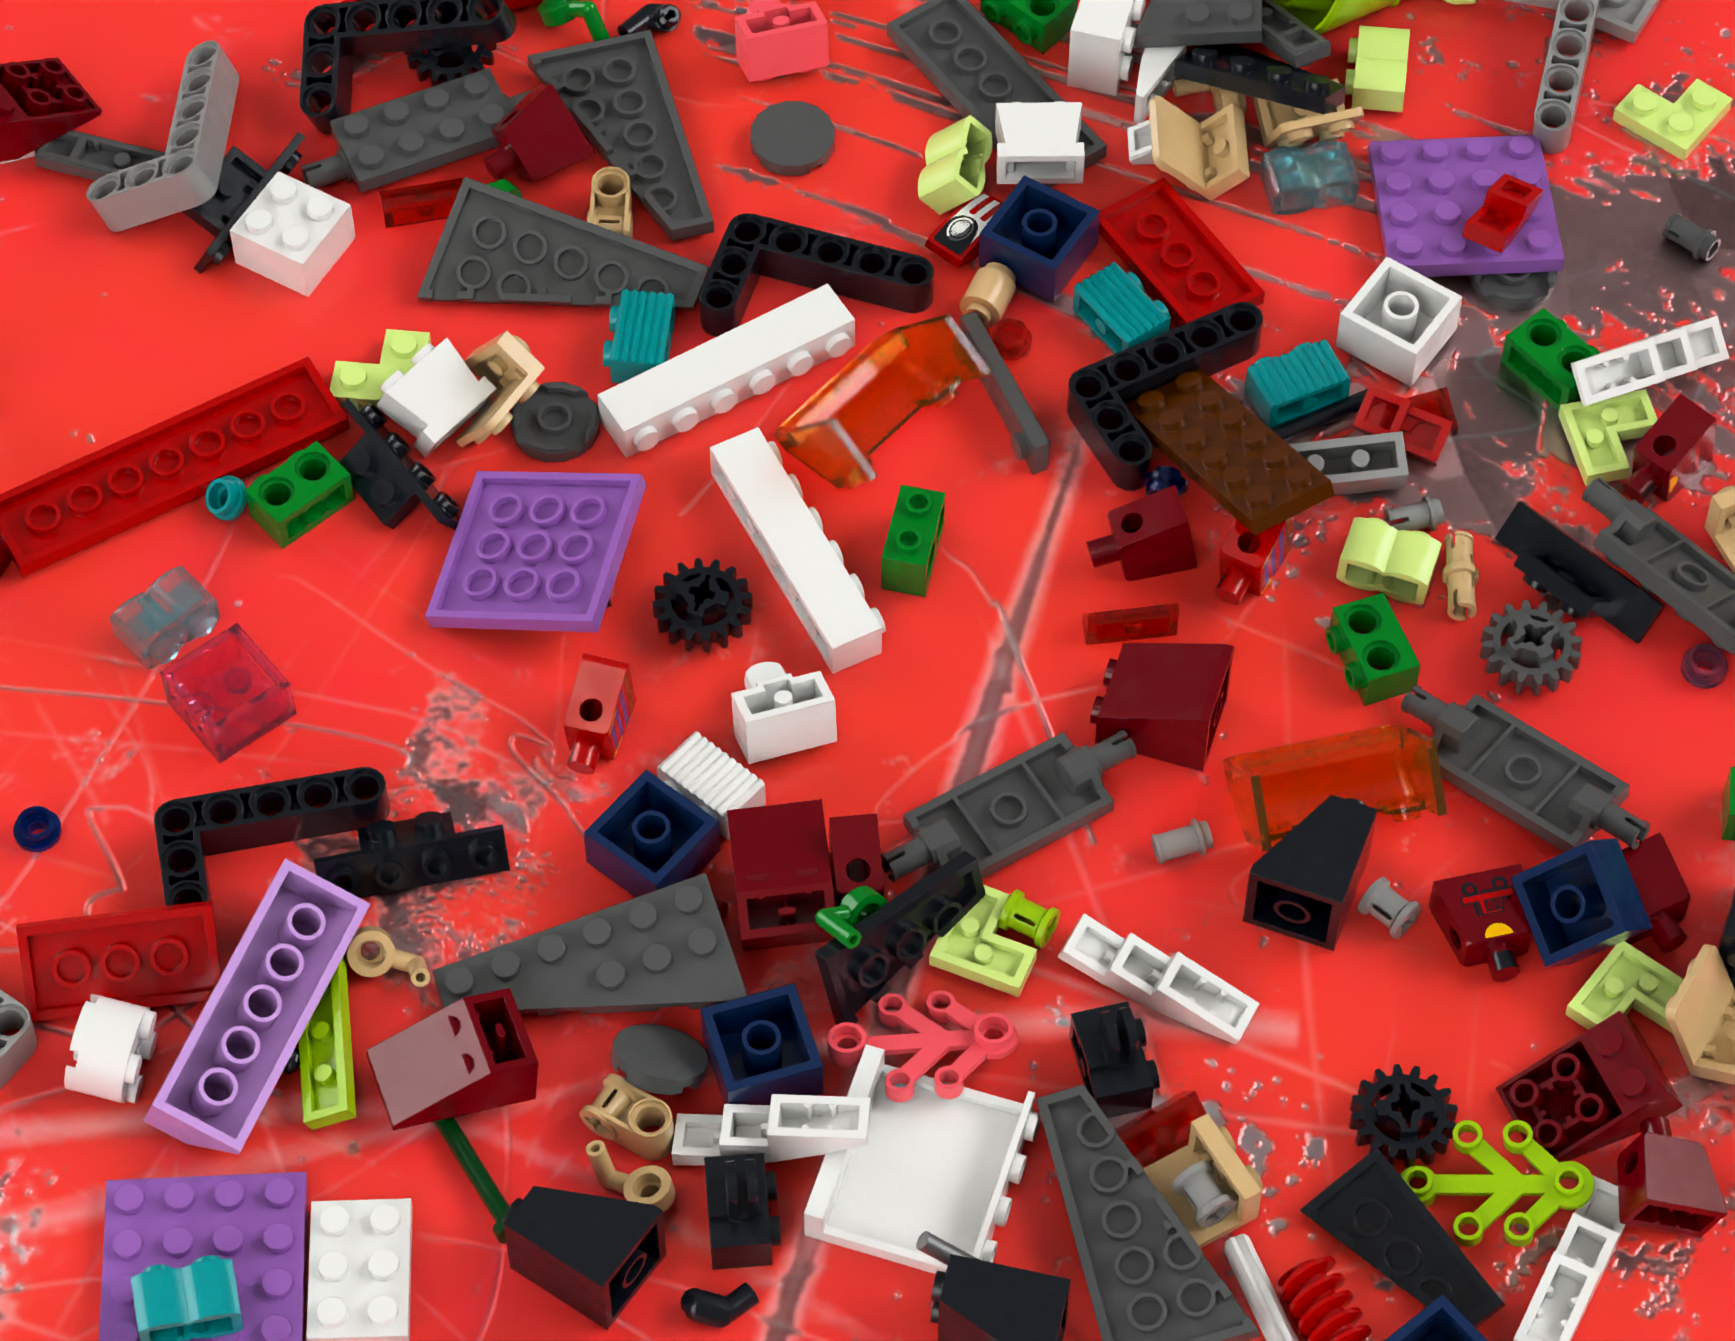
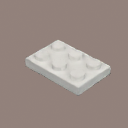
(360, 1270)

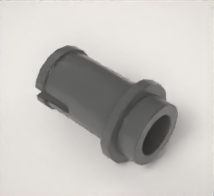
(1692, 237)

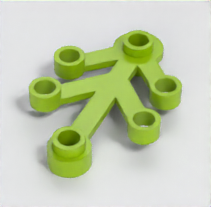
(1505, 1184)

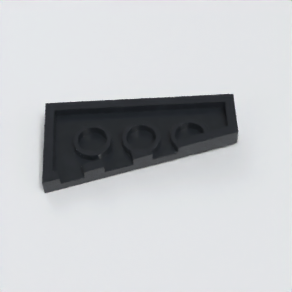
(1259, 76)
(897, 936)
(1396, 1233)

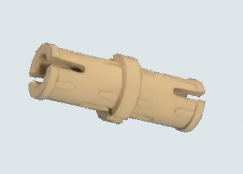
(1460, 575)

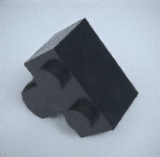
(1112, 1059)
(739, 1211)

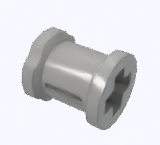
(1389, 907)
(1204, 1194)

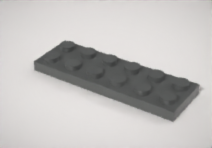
(975, 65)

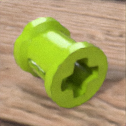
(1029, 918)

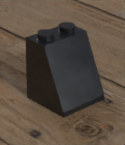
(1313, 873)
(585, 1248)
(998, 1303)

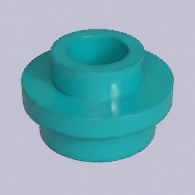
(226, 497)

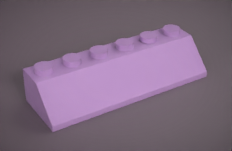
(257, 1011)

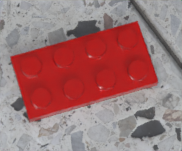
(1175, 254)
(125, 955)

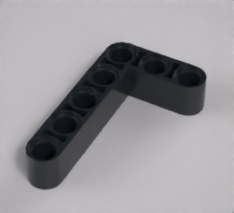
(386, 36)
(811, 259)
(1103, 388)
(254, 829)

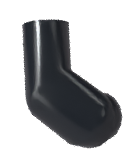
(652, 17)

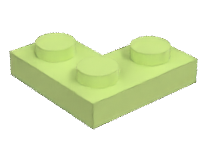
(1674, 126)
(363, 380)
(1600, 427)
(979, 953)
(1625, 982)

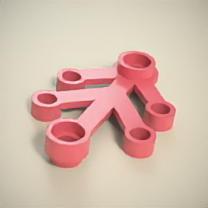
(981, 1038)

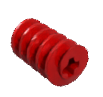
(1318, 1305)

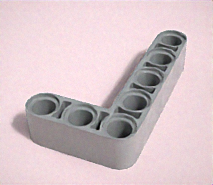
(1563, 71)
(193, 154)

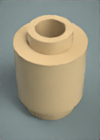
(989, 293)

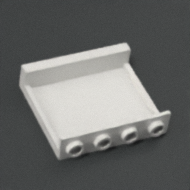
(923, 1169)

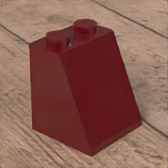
(1166, 699)

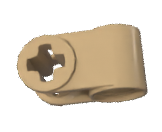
(611, 201)
(623, 1114)

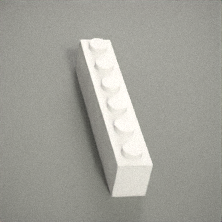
(726, 370)
(797, 550)

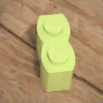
(1379, 68)
(955, 165)
(1388, 560)

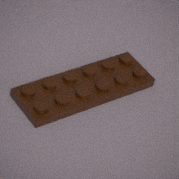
(1229, 451)

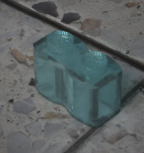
(1309, 177)
(165, 617)

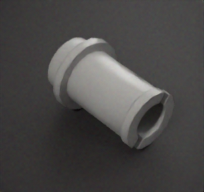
(1417, 515)
(1182, 841)

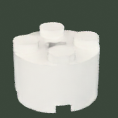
(110, 1049)

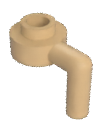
(1221, 97)
(385, 957)
(644, 1185)

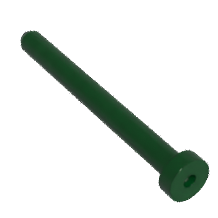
(475, 1172)

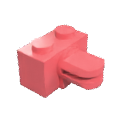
(781, 39)

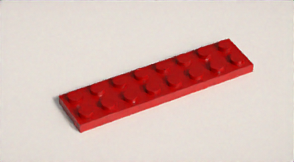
(167, 465)

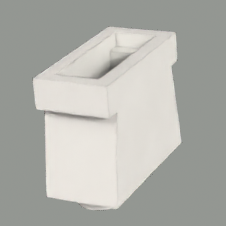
(1039, 142)
(434, 395)

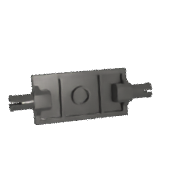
(414, 133)
(1666, 563)
(1525, 773)
(1012, 807)

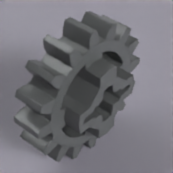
(1531, 647)

